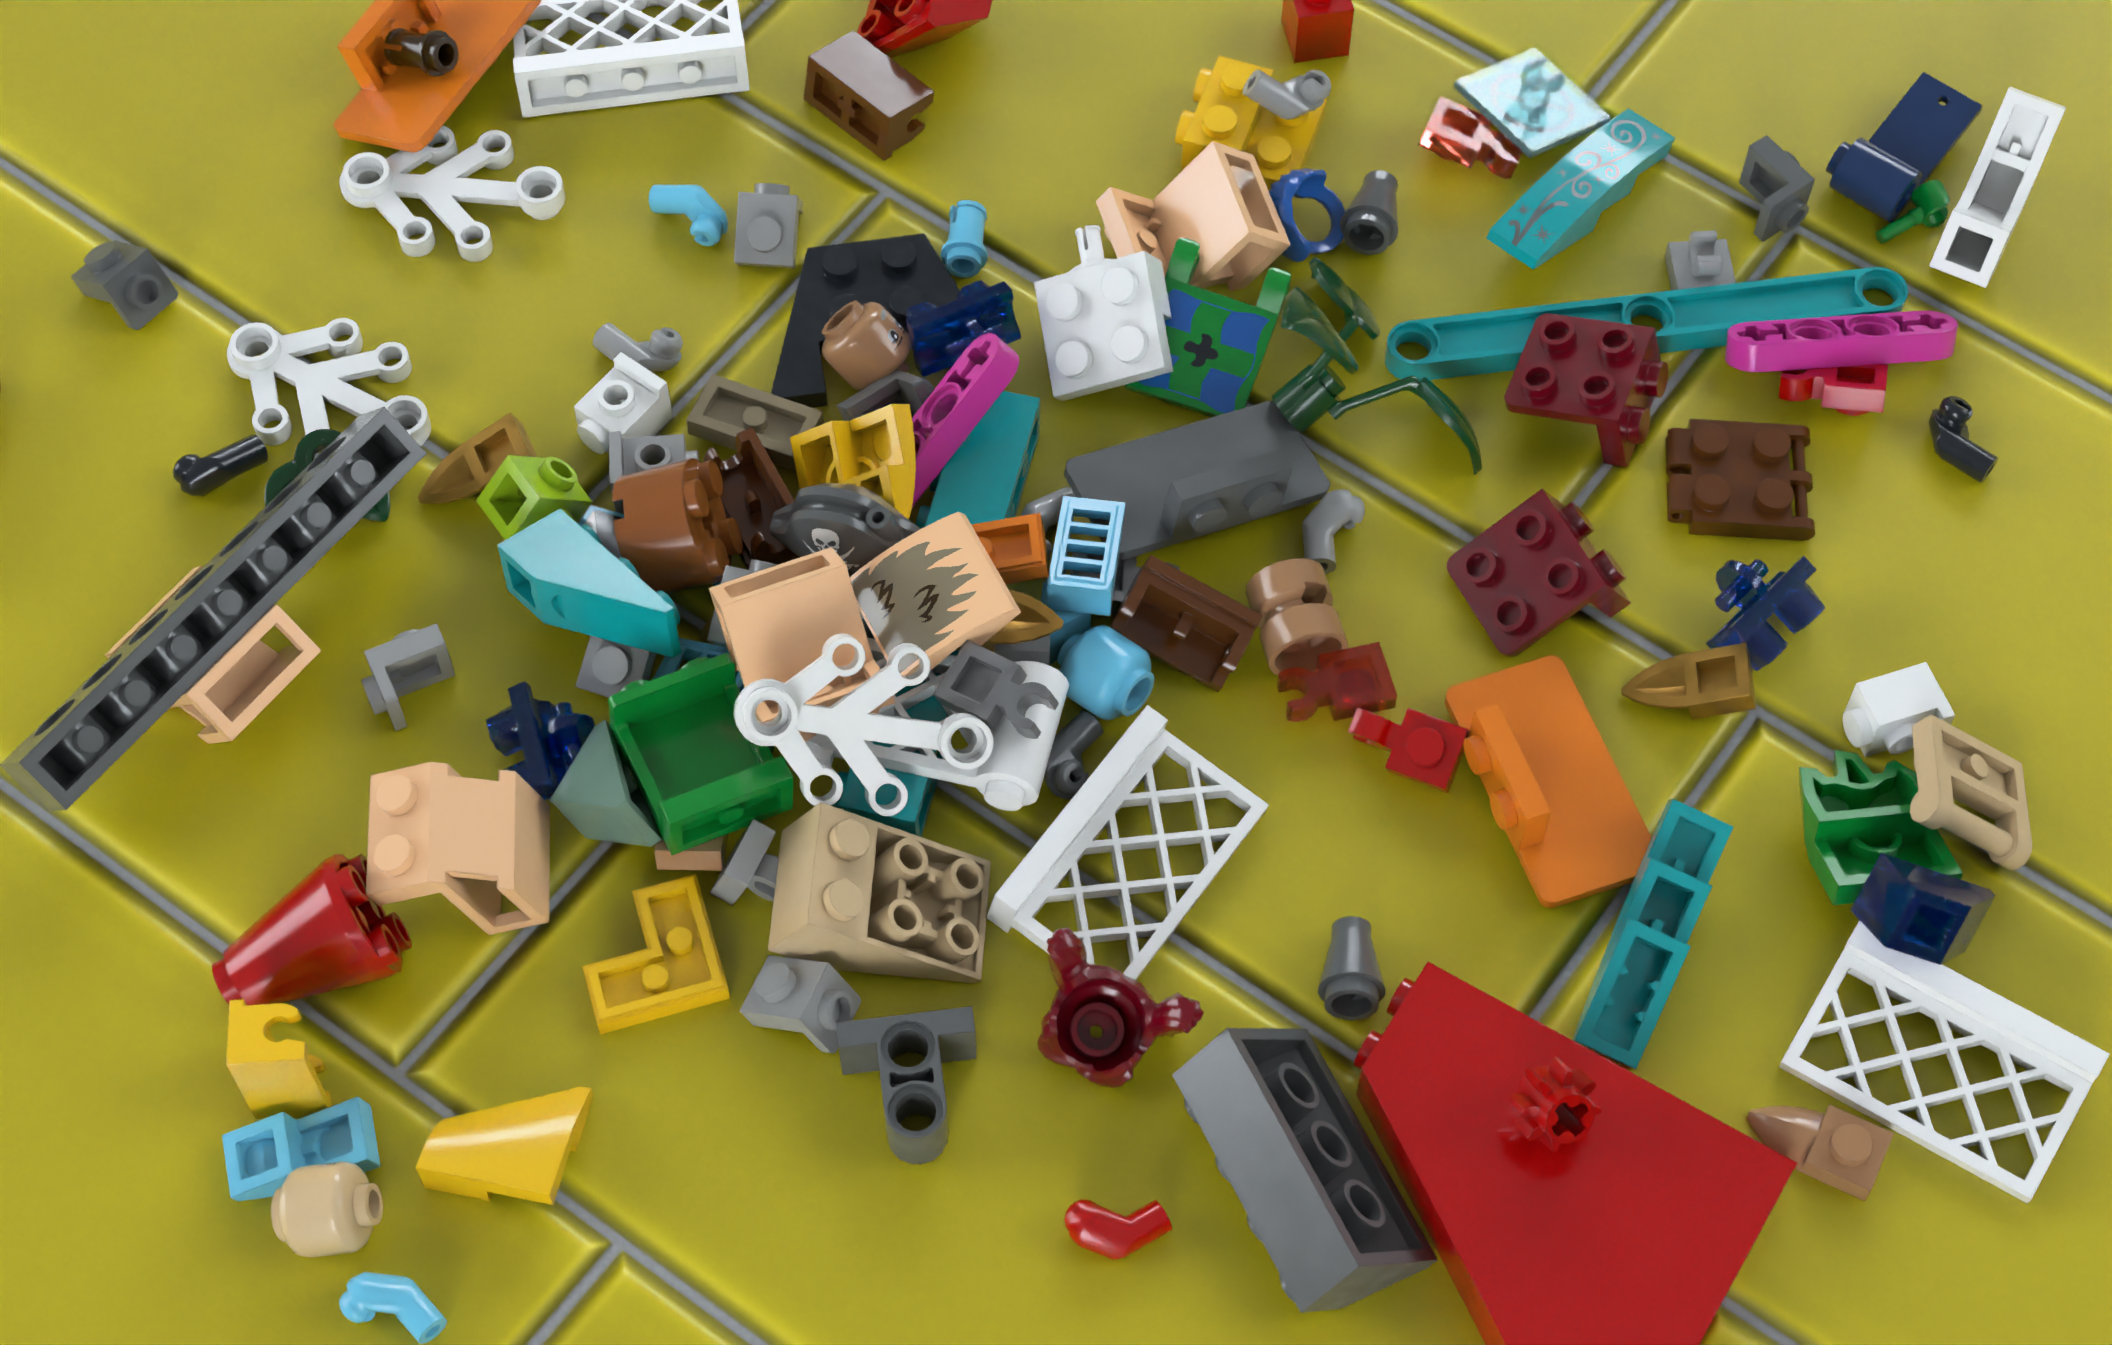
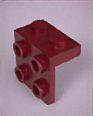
(1591, 376)
(1535, 573)

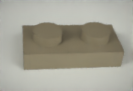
(733, 407)

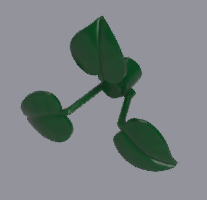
(1317, 386)

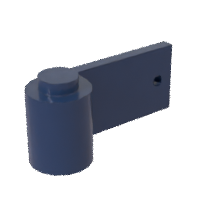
(1903, 149)

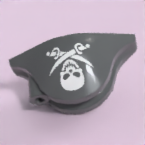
(840, 517)

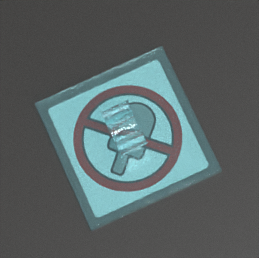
(1532, 102)

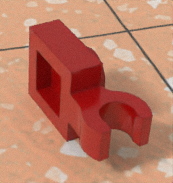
(1419, 748)

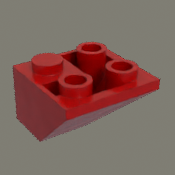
(913, 24)

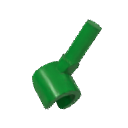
(1930, 209)

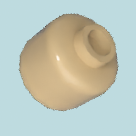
(326, 1209)

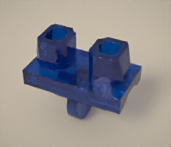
(945, 331)
(1783, 594)
(544, 732)

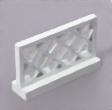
(629, 68)
(1092, 810)
(1979, 1016)

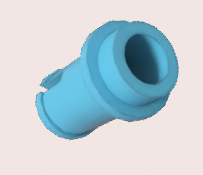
(964, 250)

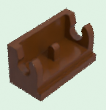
(866, 94)
(751, 497)
(1185, 623)

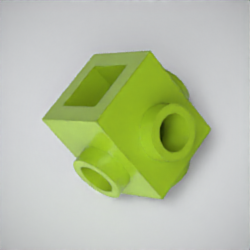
(529, 490)

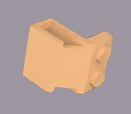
(1207, 203)
(782, 620)
(243, 677)
(462, 841)

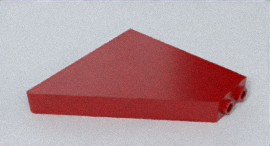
(1575, 1244)

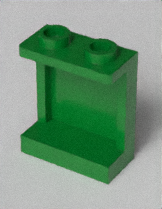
(691, 756)

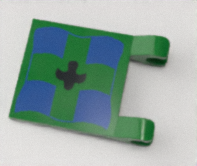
(1213, 339)

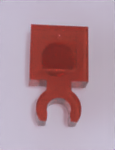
(1465, 135)
(1343, 682)

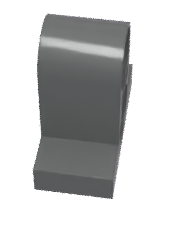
(919, 1089)

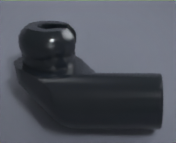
(1952, 439)
(202, 475)

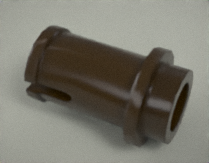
(431, 51)

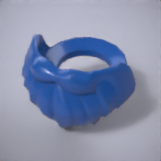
(1310, 185)

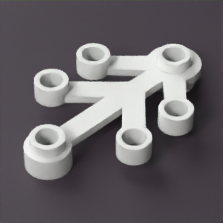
(378, 182)
(320, 380)
(851, 723)

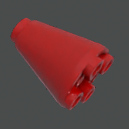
(315, 940)

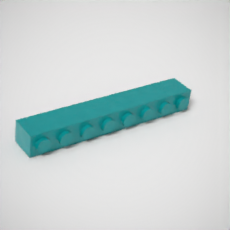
(986, 485)

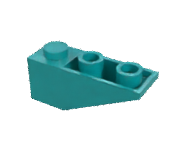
(582, 587)

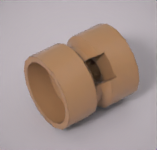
(1296, 614)

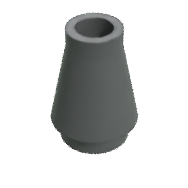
(1372, 218)
(1351, 973)

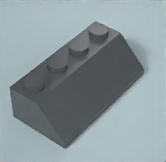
(1302, 1167)

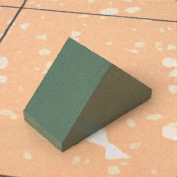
(603, 796)

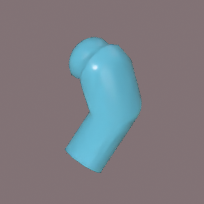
(707, 216)
(393, 1295)

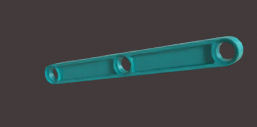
(1688, 317)

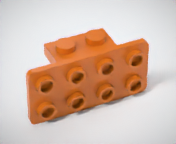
(401, 103)
(1550, 780)

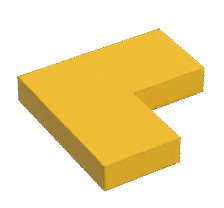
(675, 970)

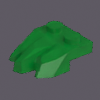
(1858, 818)

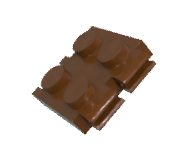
(1739, 479)

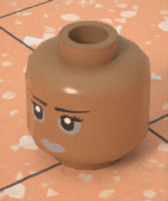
(865, 344)

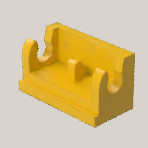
(268, 1072)

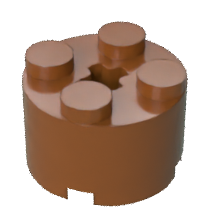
(676, 525)

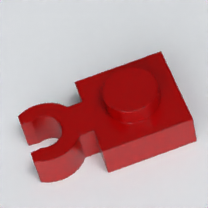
(1846, 389)

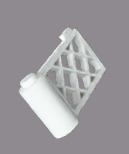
(1016, 763)

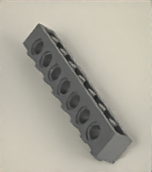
(212, 611)

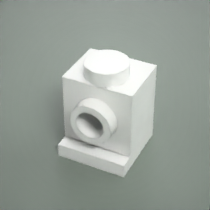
(623, 401)
(1887, 706)

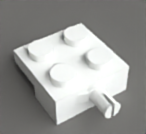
(1104, 320)

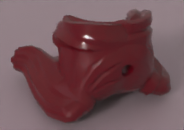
(1107, 999)

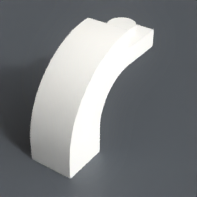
(1998, 187)

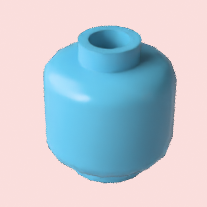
(1106, 672)

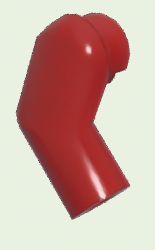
(1112, 1233)

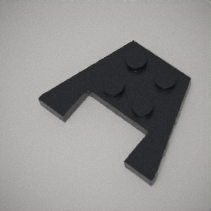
(883, 271)

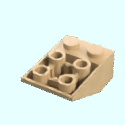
(878, 899)

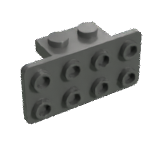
(1201, 477)

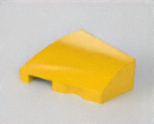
(864, 452)
(506, 1148)

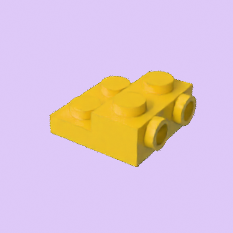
(1243, 124)

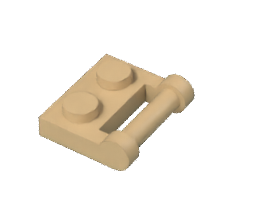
(1985, 779)

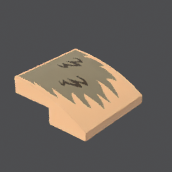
(933, 593)

